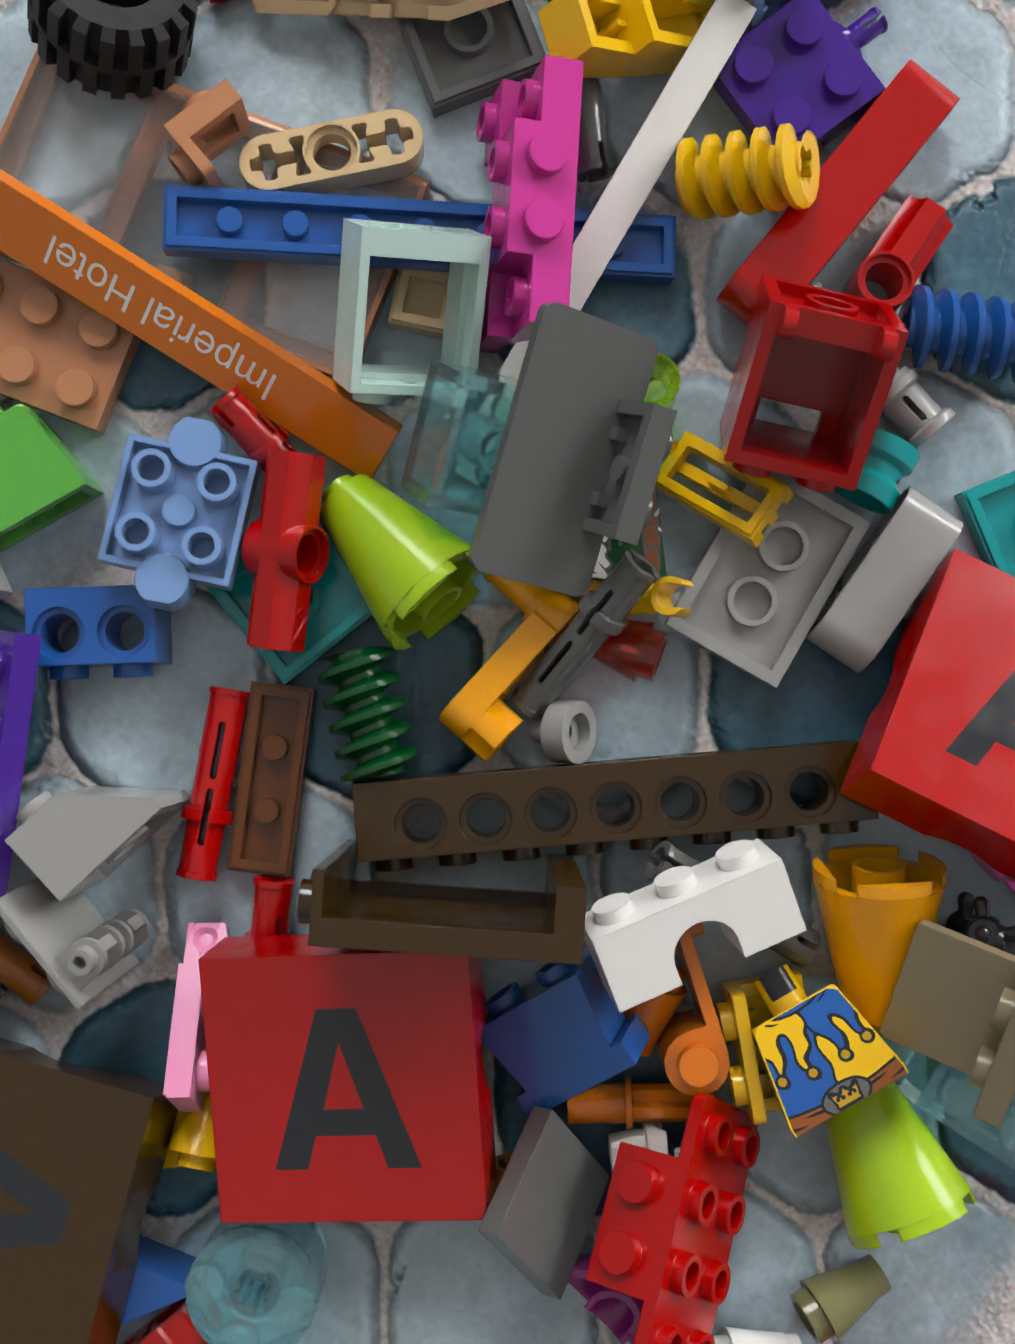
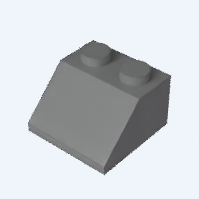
(89, 832)

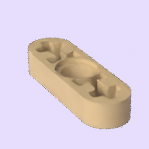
(347, 132)

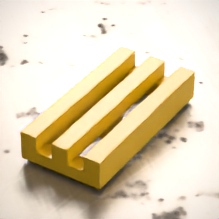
(762, 513)

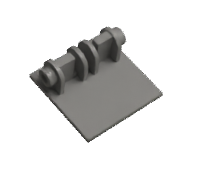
(73, 939)

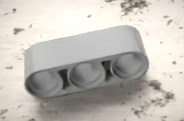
(884, 580)

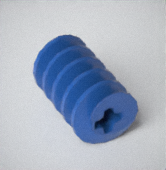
(960, 328)

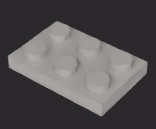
(763, 600)

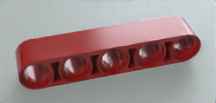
(848, 186)

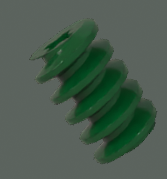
(366, 713)

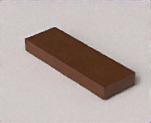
(271, 779)

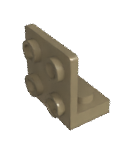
(959, 1010)

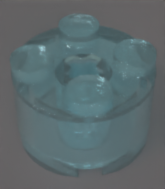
(228, 1287)

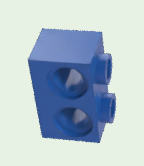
(99, 616)

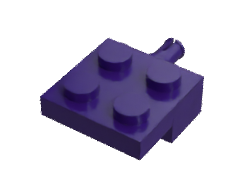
(802, 72)

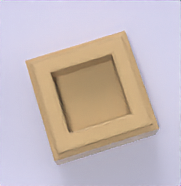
(419, 302)

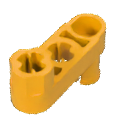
(478, 710)

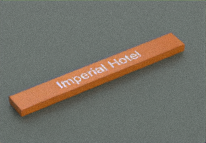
(191, 329)

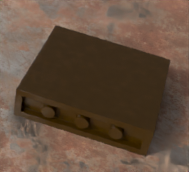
(445, 917)

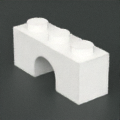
(638, 932)

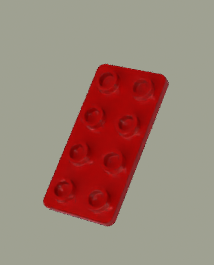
(675, 1221)

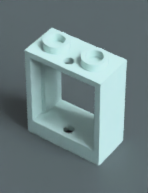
(464, 312)

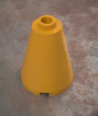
(870, 916)

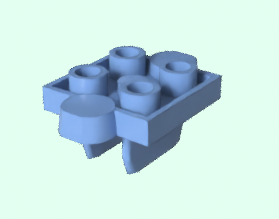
(179, 513)

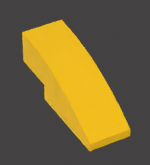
(622, 35)

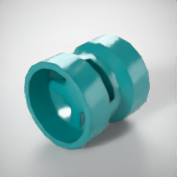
(886, 464)

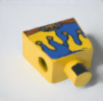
(818, 1051)

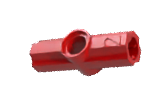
(285, 550)

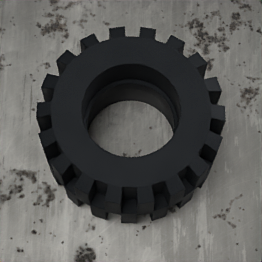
(113, 45)

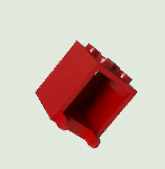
(820, 355)

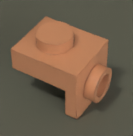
(204, 130)

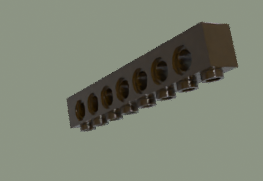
(383, 804)

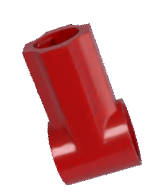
(902, 251)

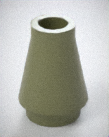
(839, 1298)

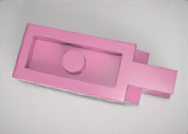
(187, 1058)

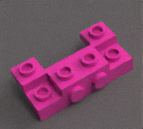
(533, 161)

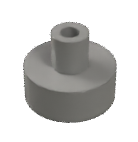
(566, 731)

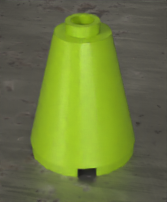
(399, 558)
(892, 1171)

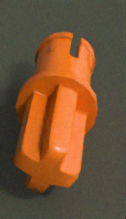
(628, 1104)

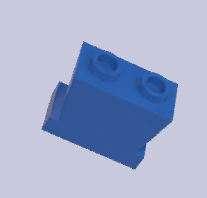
(561, 1033)

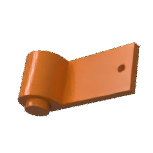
(693, 1042)

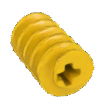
(745, 177)

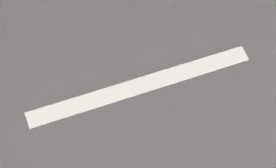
(649, 153)

